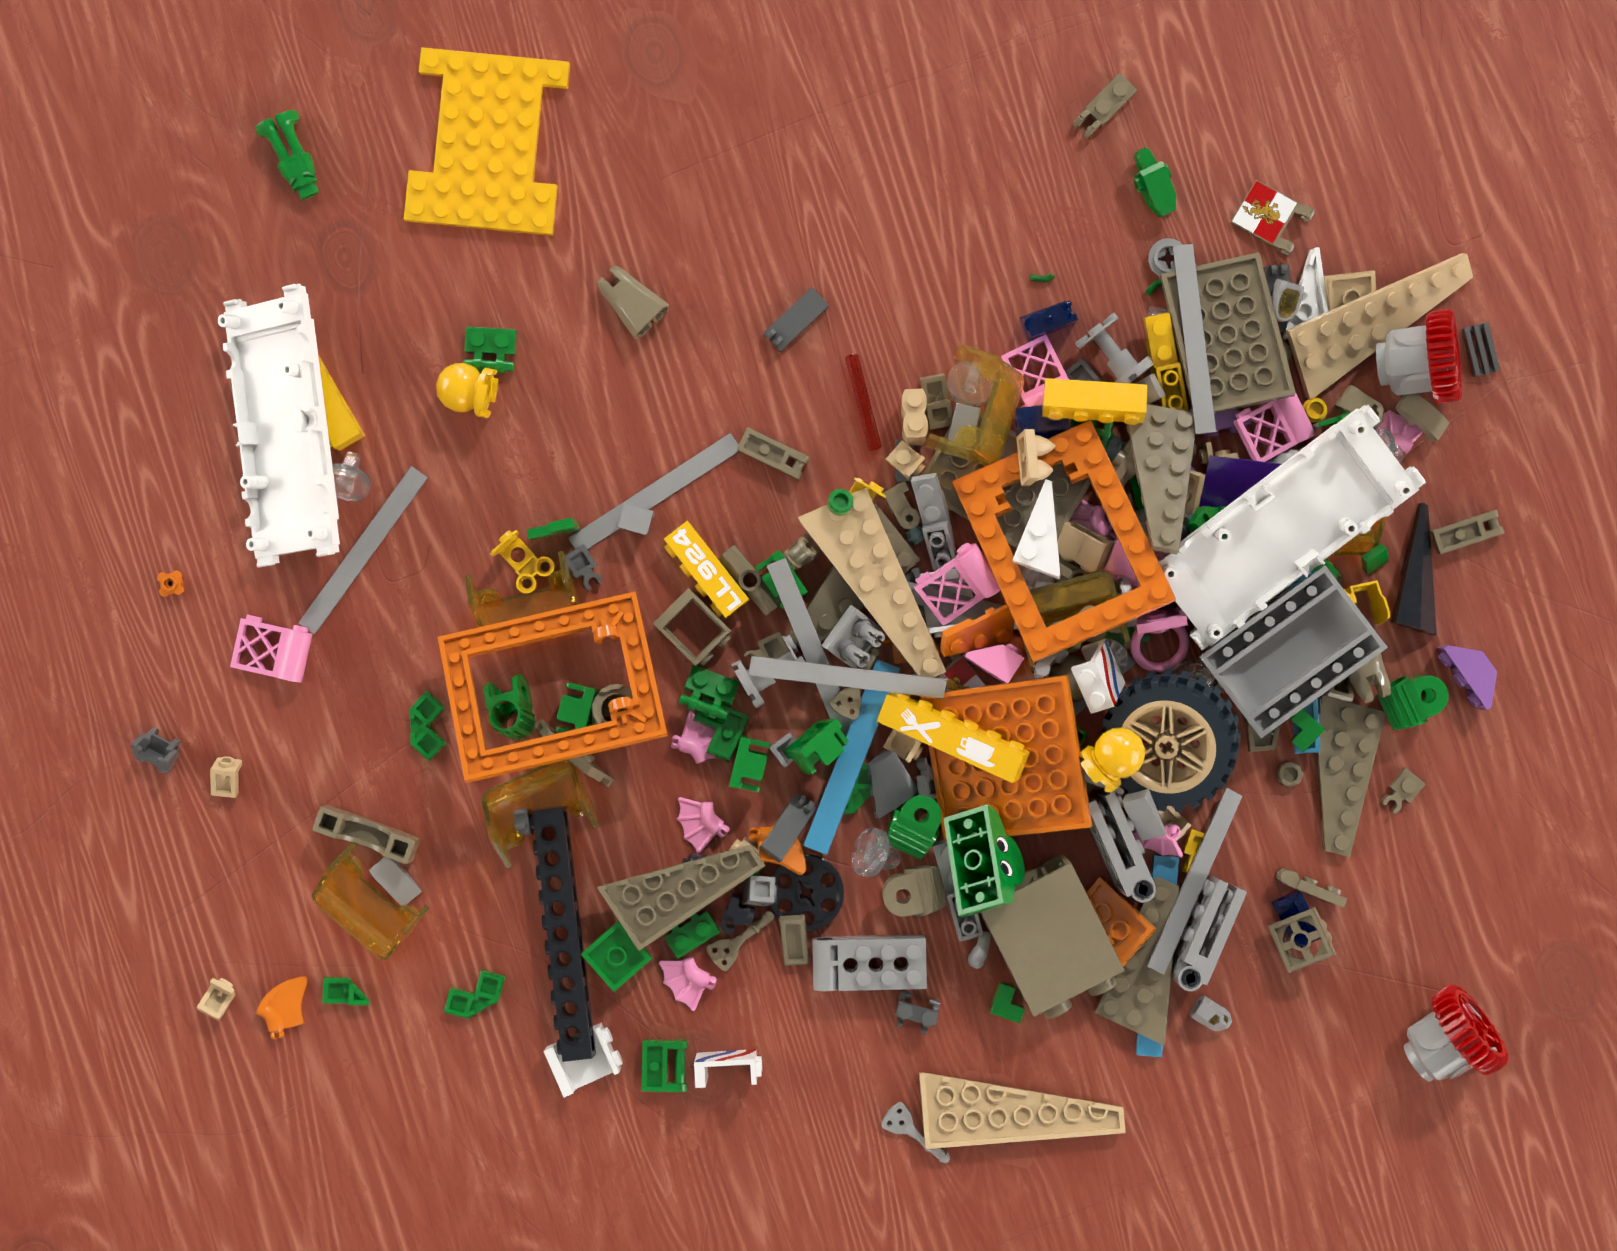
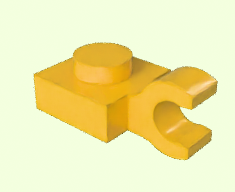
(1191, 847)

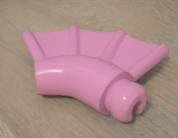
(1400, 430)
(1093, 518)
(694, 740)
(700, 823)
(1164, 844)
(687, 980)

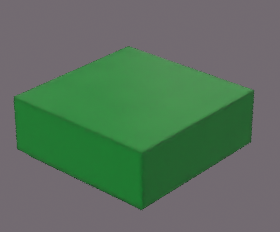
(1374, 558)

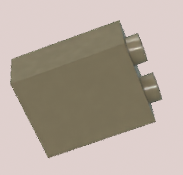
(1053, 939)

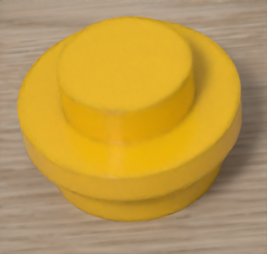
(1315, 409)

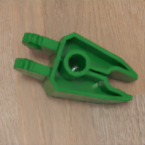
(1154, 183)

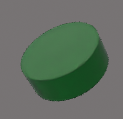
(840, 502)

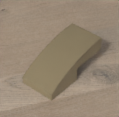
(938, 403)
(1420, 412)

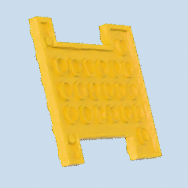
(486, 144)

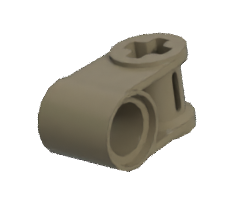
(1354, 399)
(802, 551)

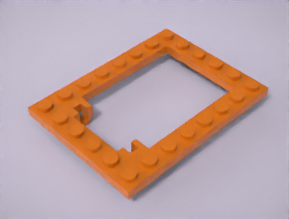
(985, 500)
(607, 617)

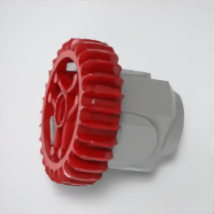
(1423, 359)
(1454, 1038)

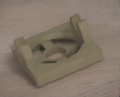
(1311, 916)

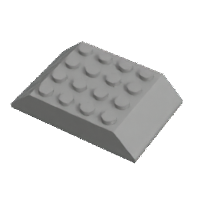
(1293, 651)

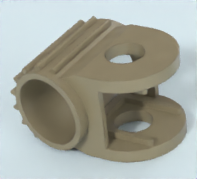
(924, 888)

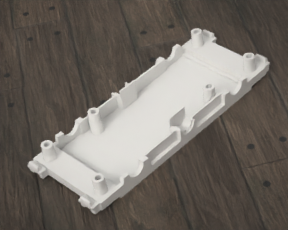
(281, 426)
(1287, 525)

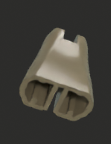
(633, 302)
(1371, 674)

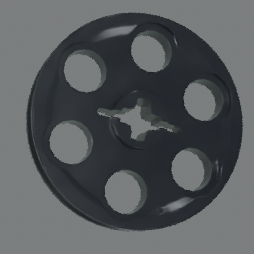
(818, 894)

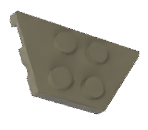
(584, 763)

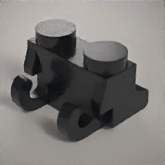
(737, 913)

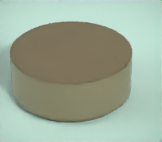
(1289, 774)

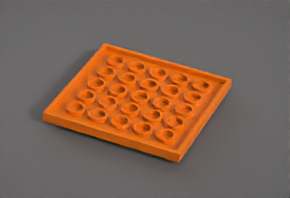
(1052, 784)

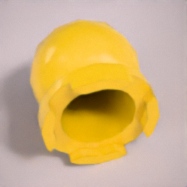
(465, 388)
(1115, 756)

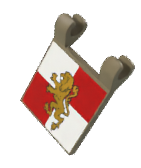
(1267, 213)
(959, 675)

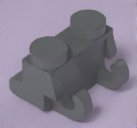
(156, 750)
(916, 1013)

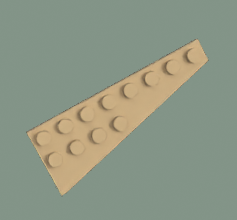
(1348, 334)
(869, 566)
(984, 1113)

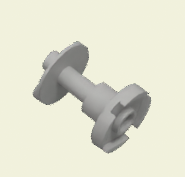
(1121, 362)
(755, 684)

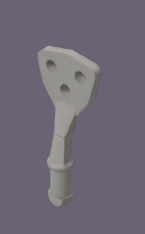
(909, 1128)

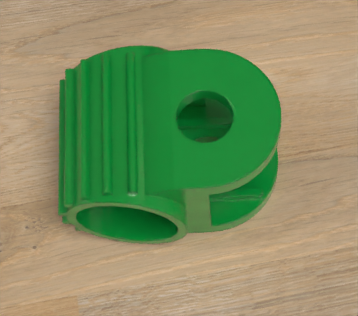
(519, 700)
(1404, 704)
(912, 835)

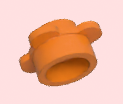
(176, 588)

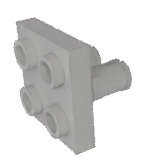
(854, 638)

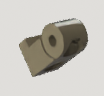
(898, 504)

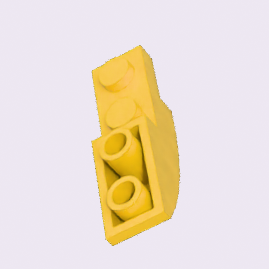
(1163, 354)

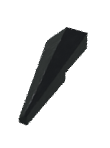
(1415, 597)

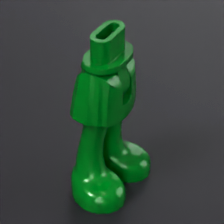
(297, 168)

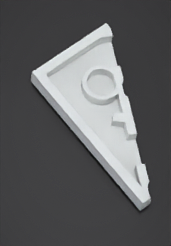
(1314, 296)
(1039, 541)

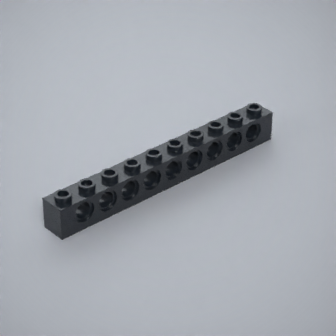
(568, 1047)

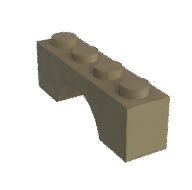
(357, 829)

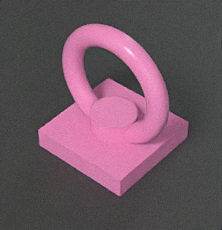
(1159, 622)

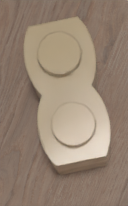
(914, 418)
(1084, 546)

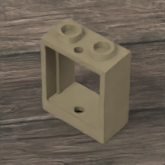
(674, 610)

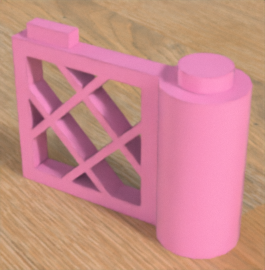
(1035, 396)
(1291, 420)
(976, 572)
(291, 651)

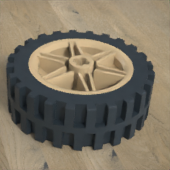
(1207, 721)

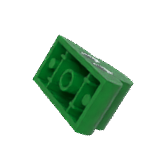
(982, 860)

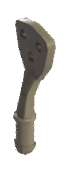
(854, 693)
(734, 944)

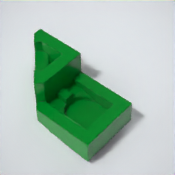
(342, 991)

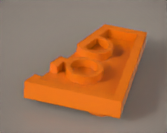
(986, 631)
(1121, 921)

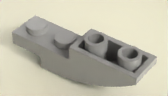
(935, 519)
(968, 926)

